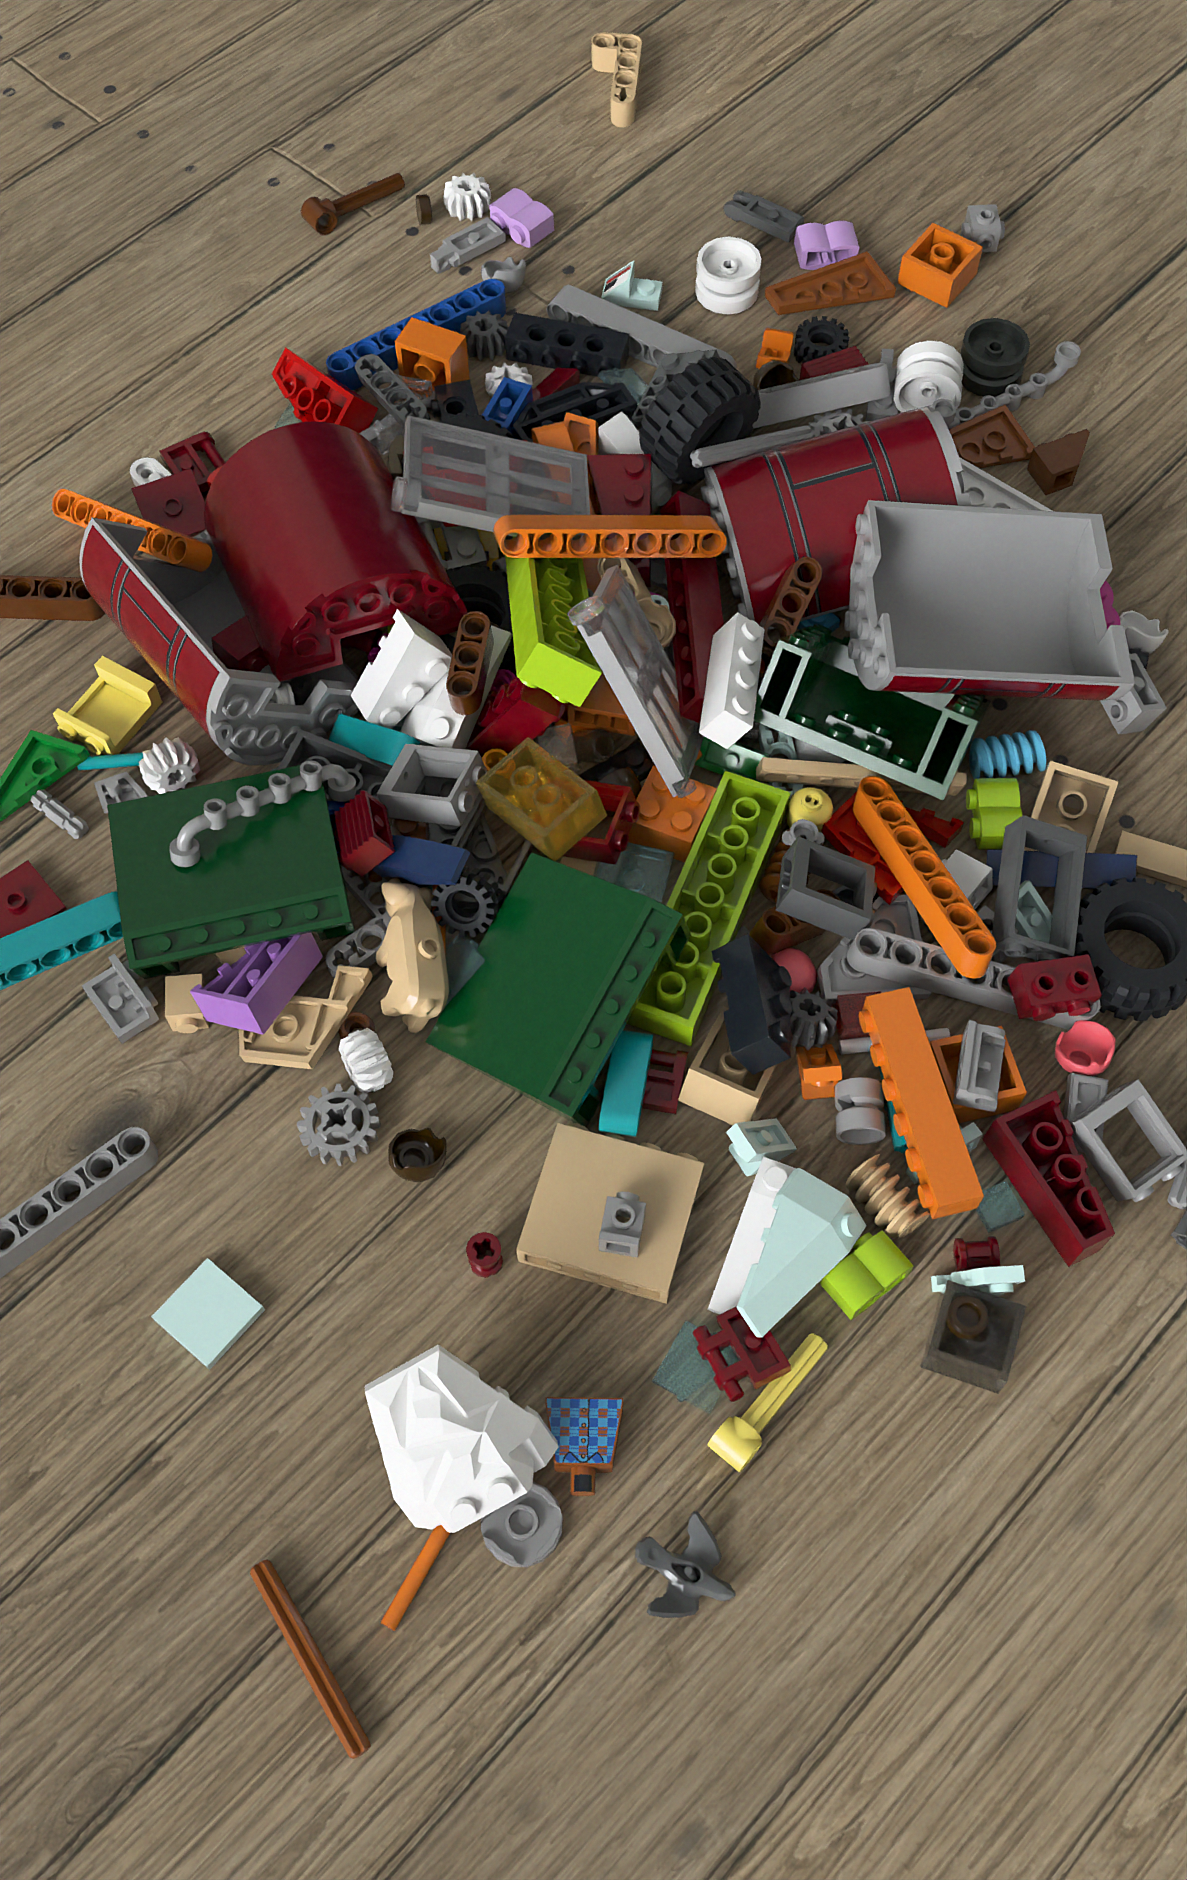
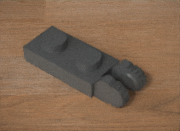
(763, 215)

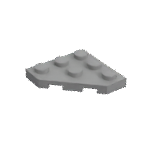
(839, 978)

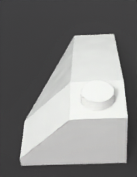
(435, 721)
(746, 1243)

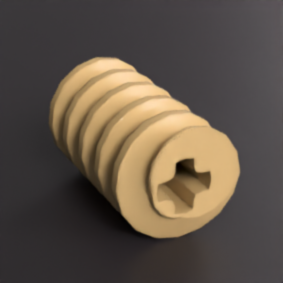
(885, 1199)

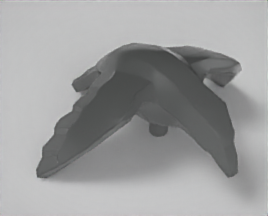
(687, 1573)

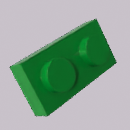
(736, 759)

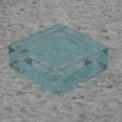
(999, 1207)

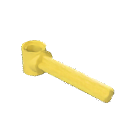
(738, 1437)

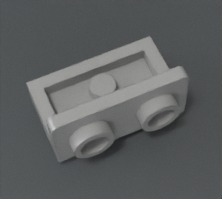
(121, 1000)

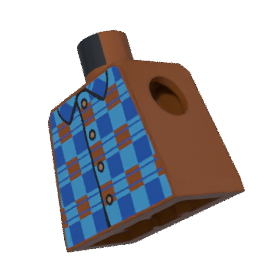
(586, 1438)

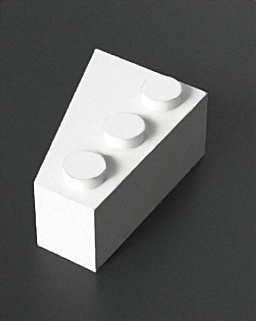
(402, 673)

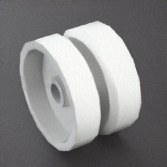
(728, 275)
(927, 374)

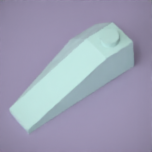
(806, 1240)

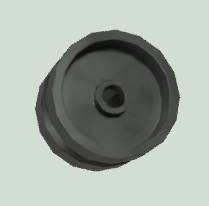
(993, 356)

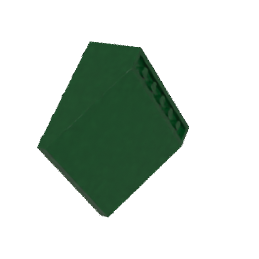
(906, 736)
(253, 878)
(558, 984)

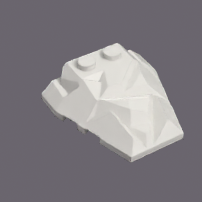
(453, 1441)

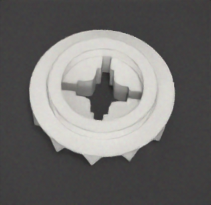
(513, 372)

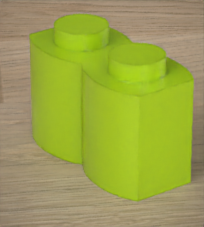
(993, 806)
(866, 1273)

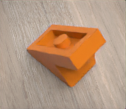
(818, 1071)

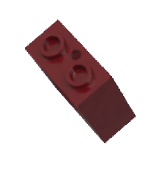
(627, 809)

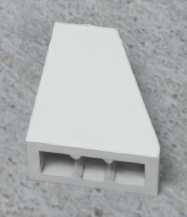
(622, 437)

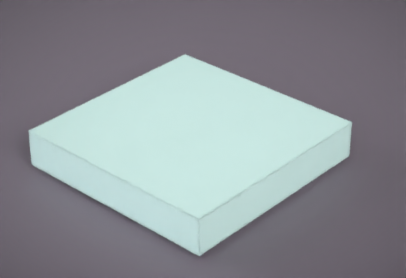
(208, 1313)

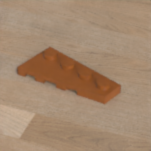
(837, 284)
(992, 439)

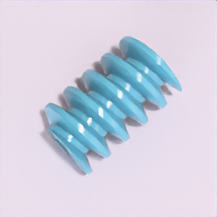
(1007, 752)

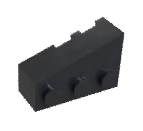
(757, 1004)

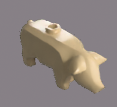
(413, 956)

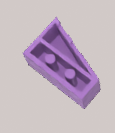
(259, 983)

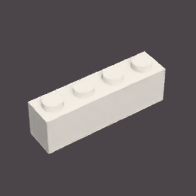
(732, 681)

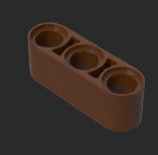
(470, 649)
(780, 931)

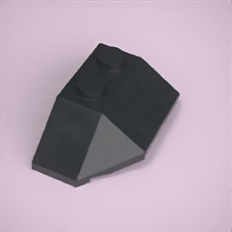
(586, 399)

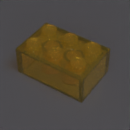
(541, 799)

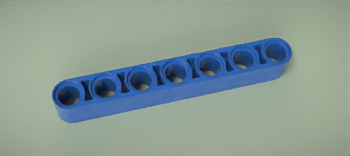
(448, 314)

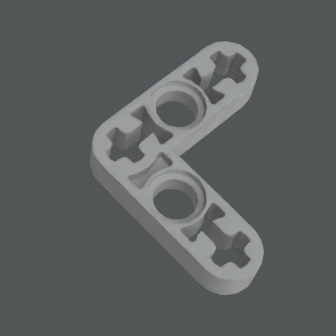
(376, 926)

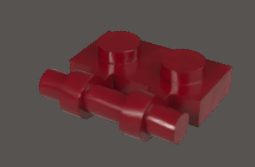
(758, 1356)

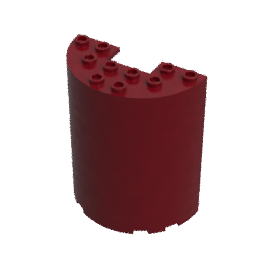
(318, 549)

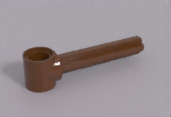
(324, 214)

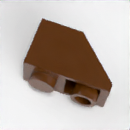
(1056, 463)

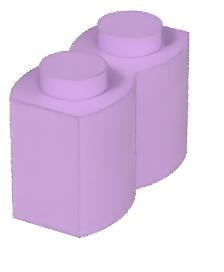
(522, 217)
(824, 244)

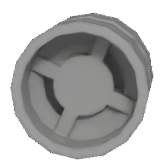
(859, 1111)

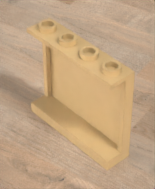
(571, 1203)

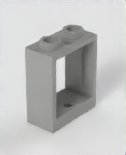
(408, 772)
(1153, 1124)

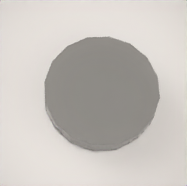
(525, 1528)

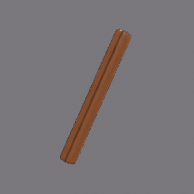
(310, 1659)

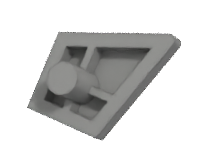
(118, 789)

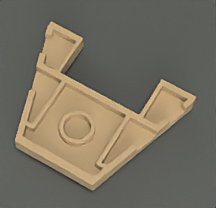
(306, 1024)

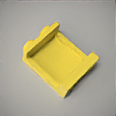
(110, 709)

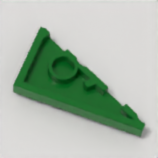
(35, 767)

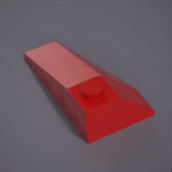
(320, 396)

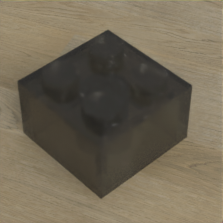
(979, 1360)

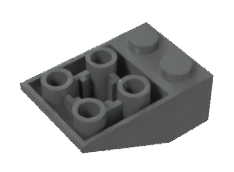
(667, 369)

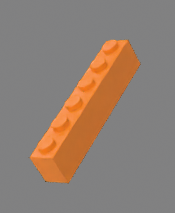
(920, 1104)

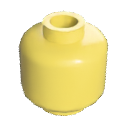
(810, 805)

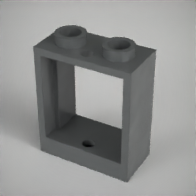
(816, 907)

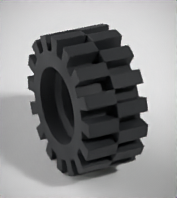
(819, 331)
(461, 920)

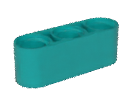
(370, 739)
(626, 1083)

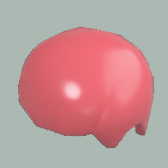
(799, 967)
(1085, 1048)

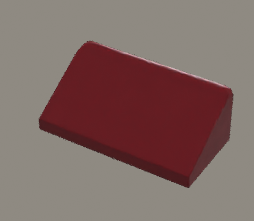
(558, 380)

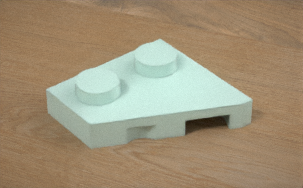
(987, 1279)

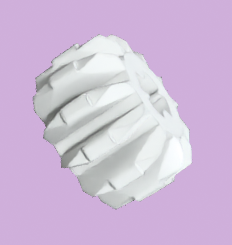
(467, 196)
(169, 765)
(366, 1060)

